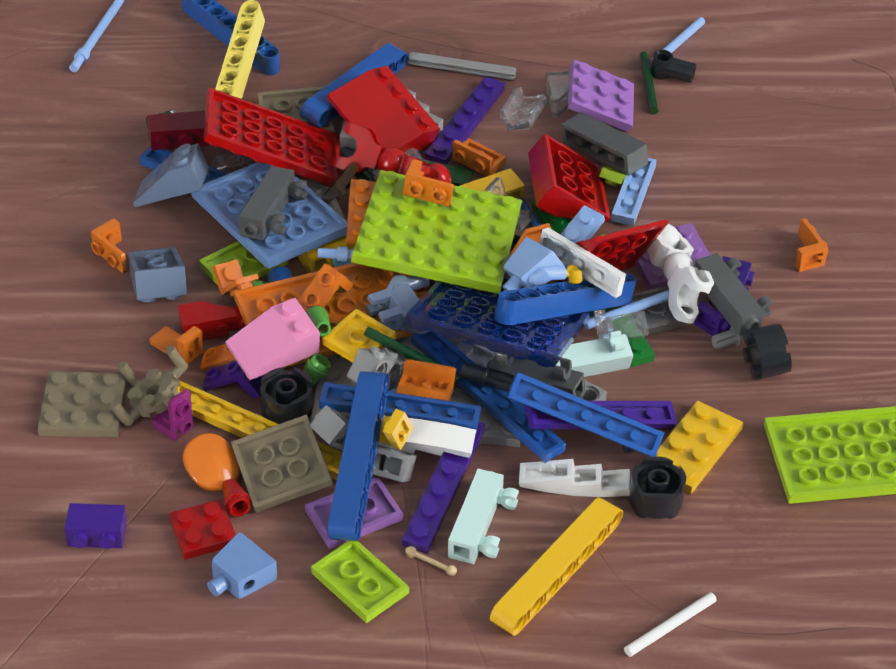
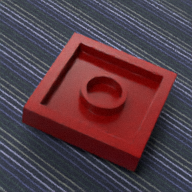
(202, 528)

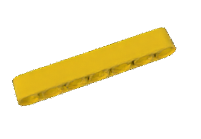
(556, 566)

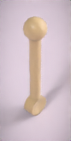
(411, 553)

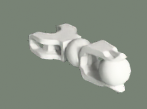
(685, 281)

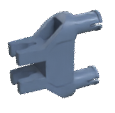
(396, 301)

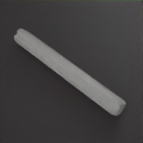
(462, 66)

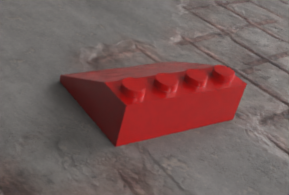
(386, 107)
(565, 180)
(624, 247)

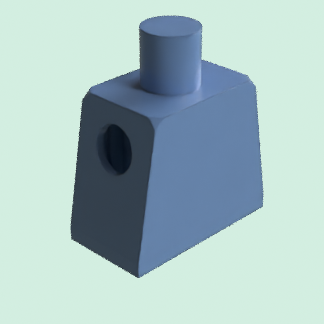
(241, 568)

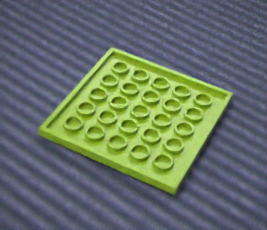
(435, 241)

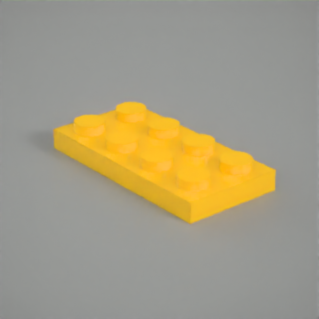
(699, 442)

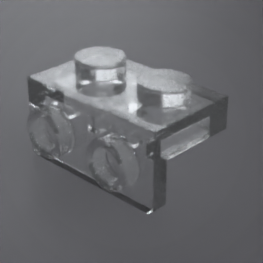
(522, 111)

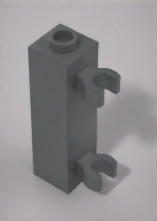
(267, 203)
(731, 296)
(558, 377)

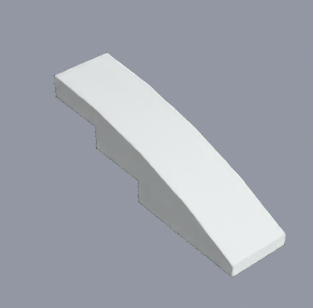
(438, 438)
(573, 480)

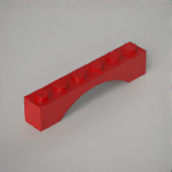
(210, 318)

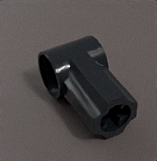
(666, 66)

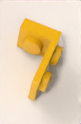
(395, 429)

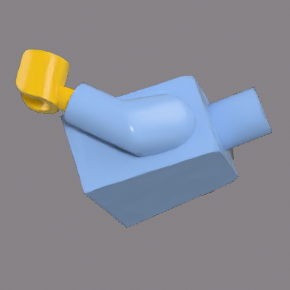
(535, 266)

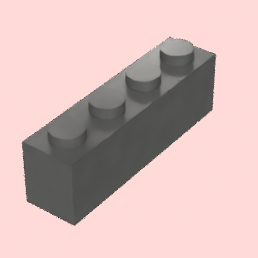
(605, 143)

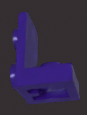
(711, 320)
(229, 374)

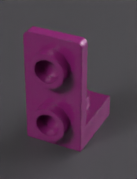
(177, 418)

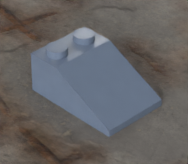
(175, 176)
(157, 274)

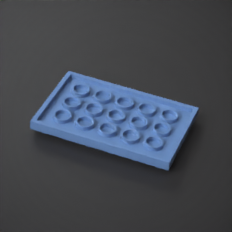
(307, 221)

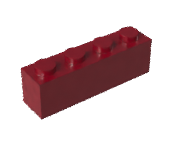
(176, 129)

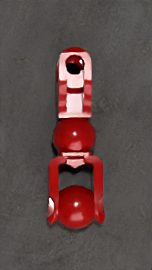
(376, 156)

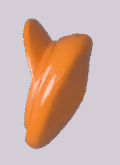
(210, 461)

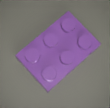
(379, 512)

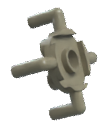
(142, 394)

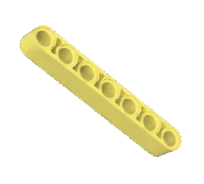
(241, 49)

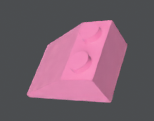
(275, 339)

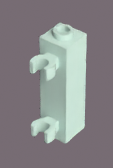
(600, 355)
(476, 516)

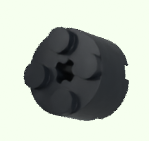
(766, 351)
(286, 395)
(657, 488)

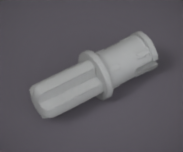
(726, 339)

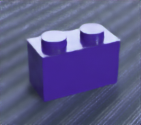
(95, 525)

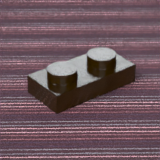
(337, 188)

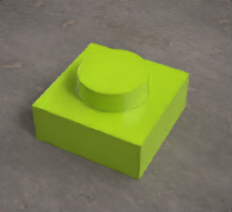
(612, 176)

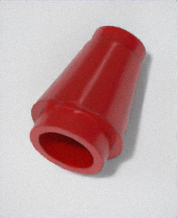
(235, 498)

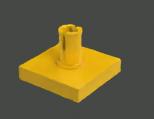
(348, 335)

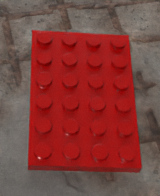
(270, 137)

